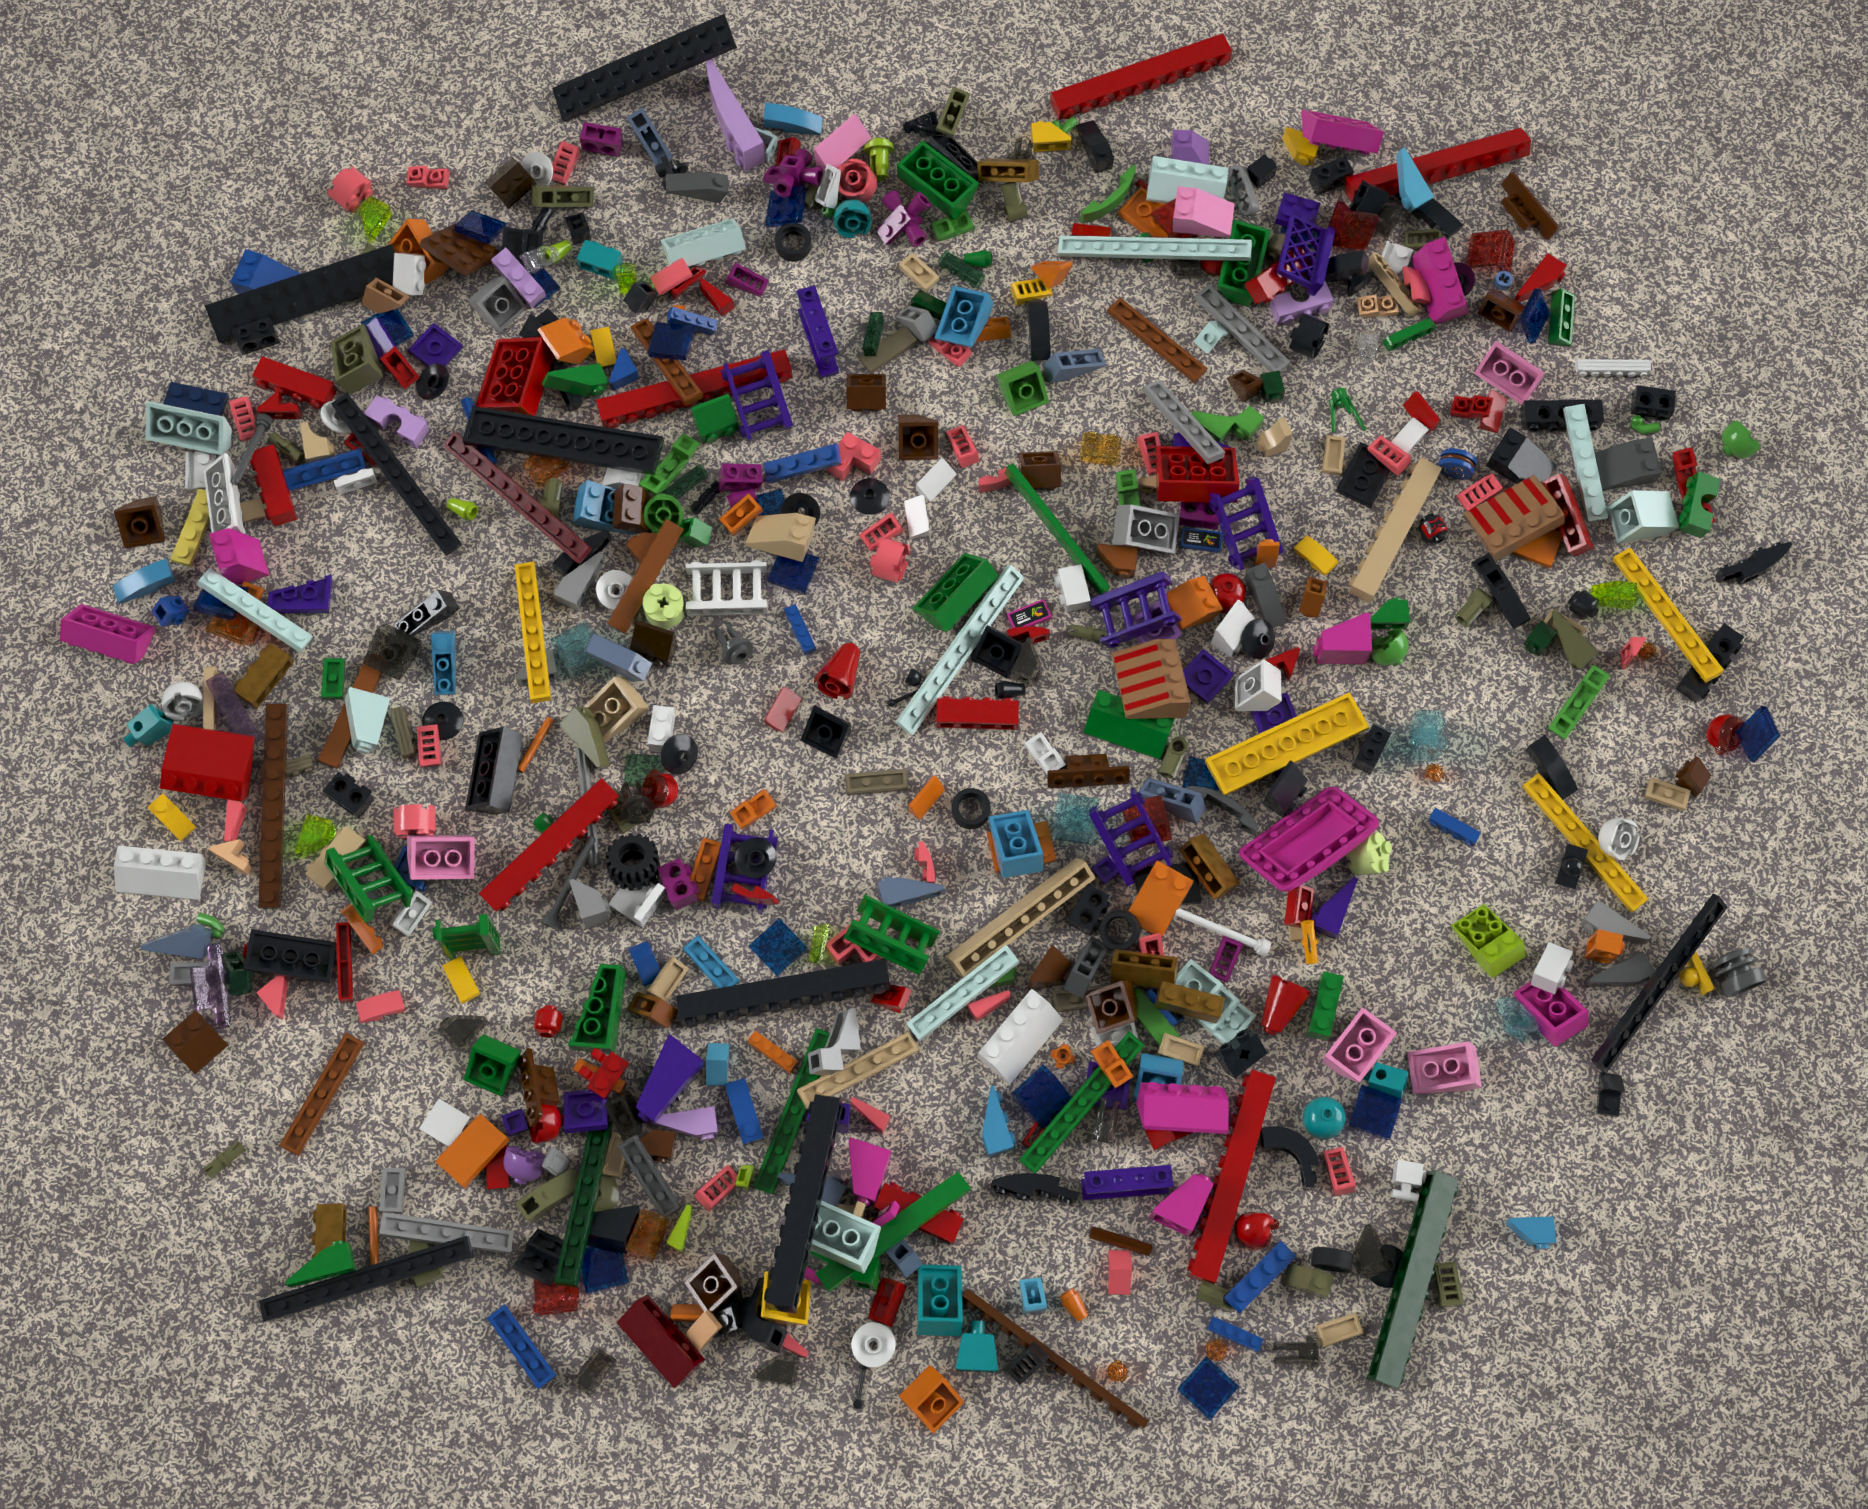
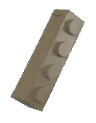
(403, 733)
(297, 766)

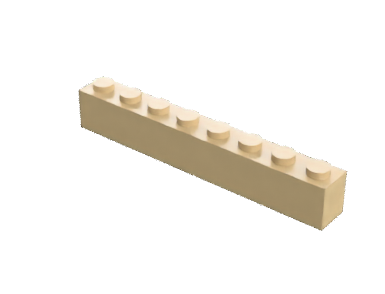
(1395, 529)
(1020, 916)

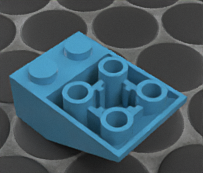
(595, 507)

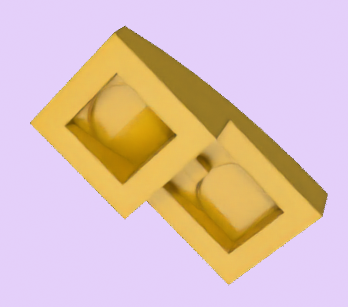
(603, 346)
(1316, 555)
(461, 980)

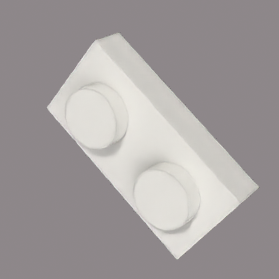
(355, 481)

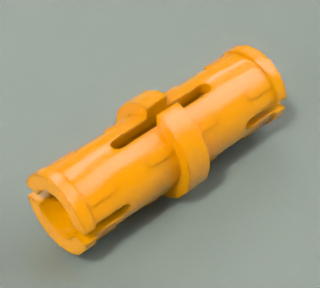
(1310, 955)

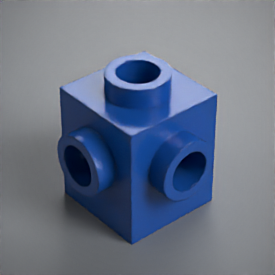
(170, 610)

